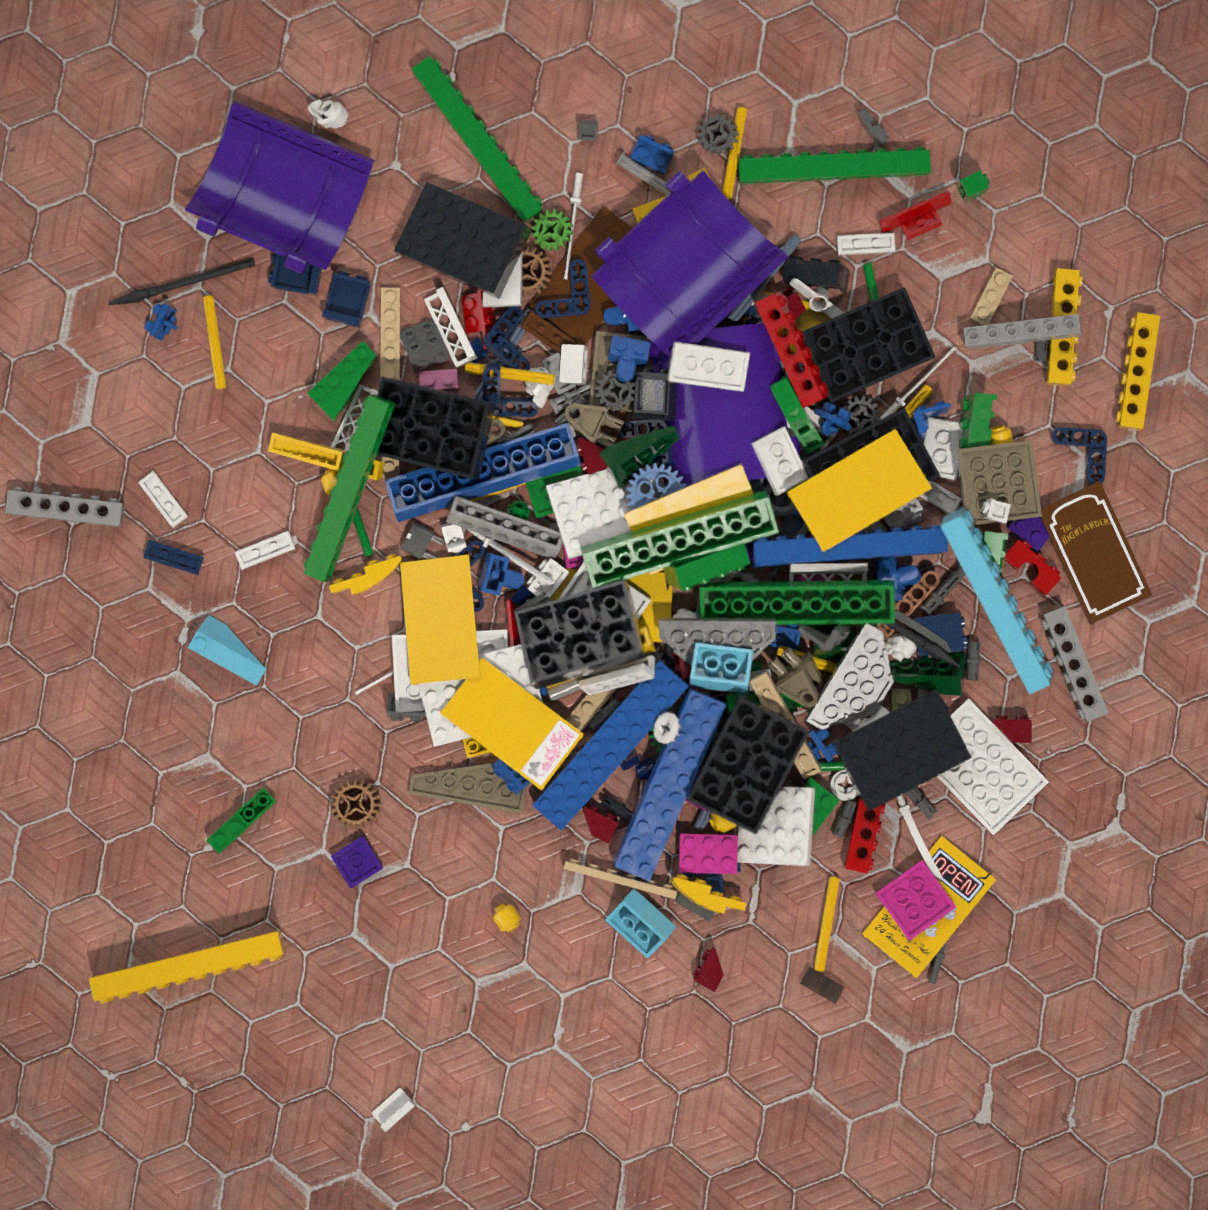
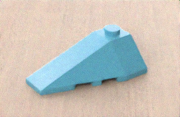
(222, 646)

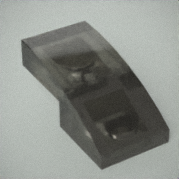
(822, 985)

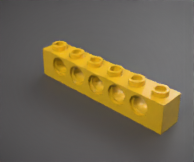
(1150, 324)
(1054, 374)

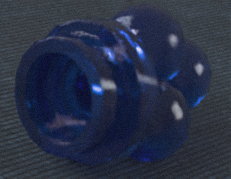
(645, 768)

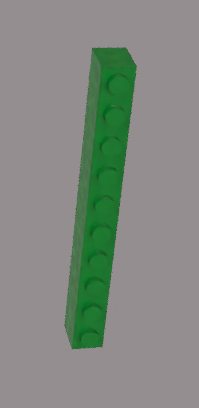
(477, 140)
(834, 166)
(349, 487)

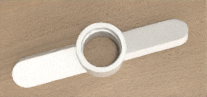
(825, 306)

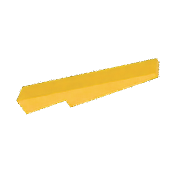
(316, 454)

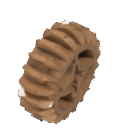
(539, 282)
(365, 790)

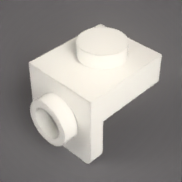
(995, 510)
(453, 537)

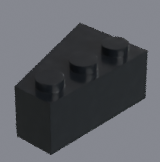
(817, 273)

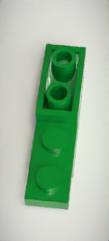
(796, 415)
(241, 821)

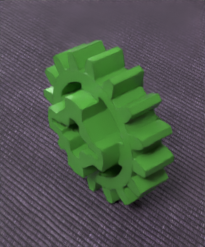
(546, 233)

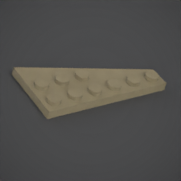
(470, 786)

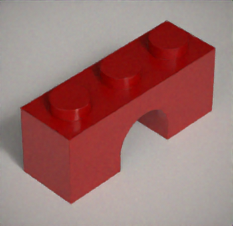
(1045, 577)

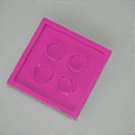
(915, 900)

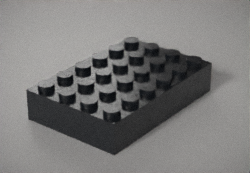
(462, 240)
(868, 344)
(900, 421)
(436, 428)
(580, 634)
(901, 750)
(748, 764)

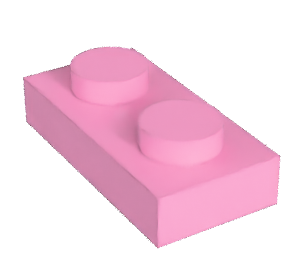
(439, 379)

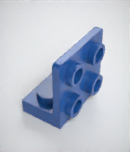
(921, 414)

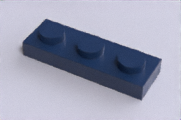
(173, 557)

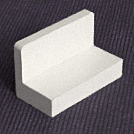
(573, 364)
(393, 1109)

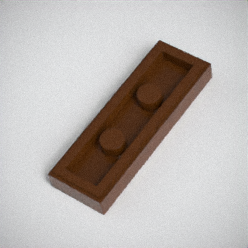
(546, 332)

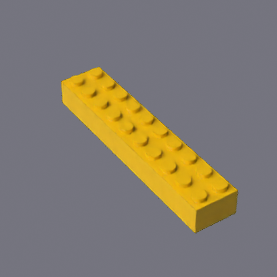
(182, 967)

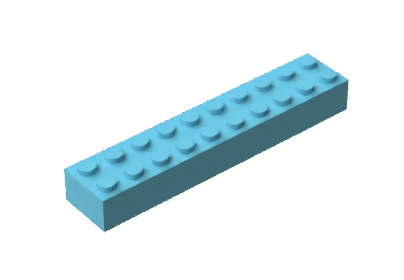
(996, 600)

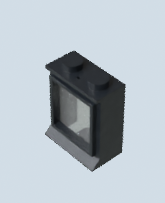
(654, 395)

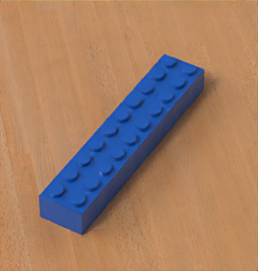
(502, 468)
(857, 547)
(610, 746)
(669, 785)

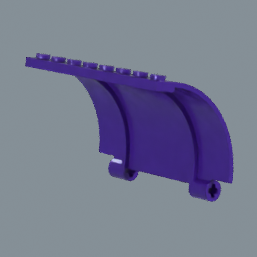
(281, 188)
(685, 263)
(720, 422)

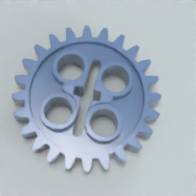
(639, 499)

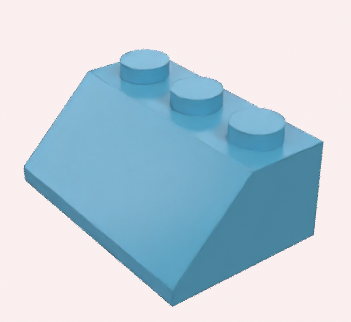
(721, 668)
(640, 923)

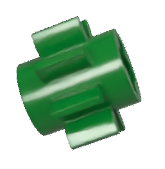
(518, 510)

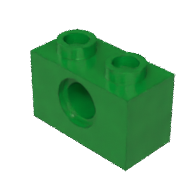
(973, 186)

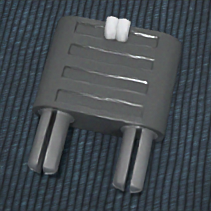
(418, 540)

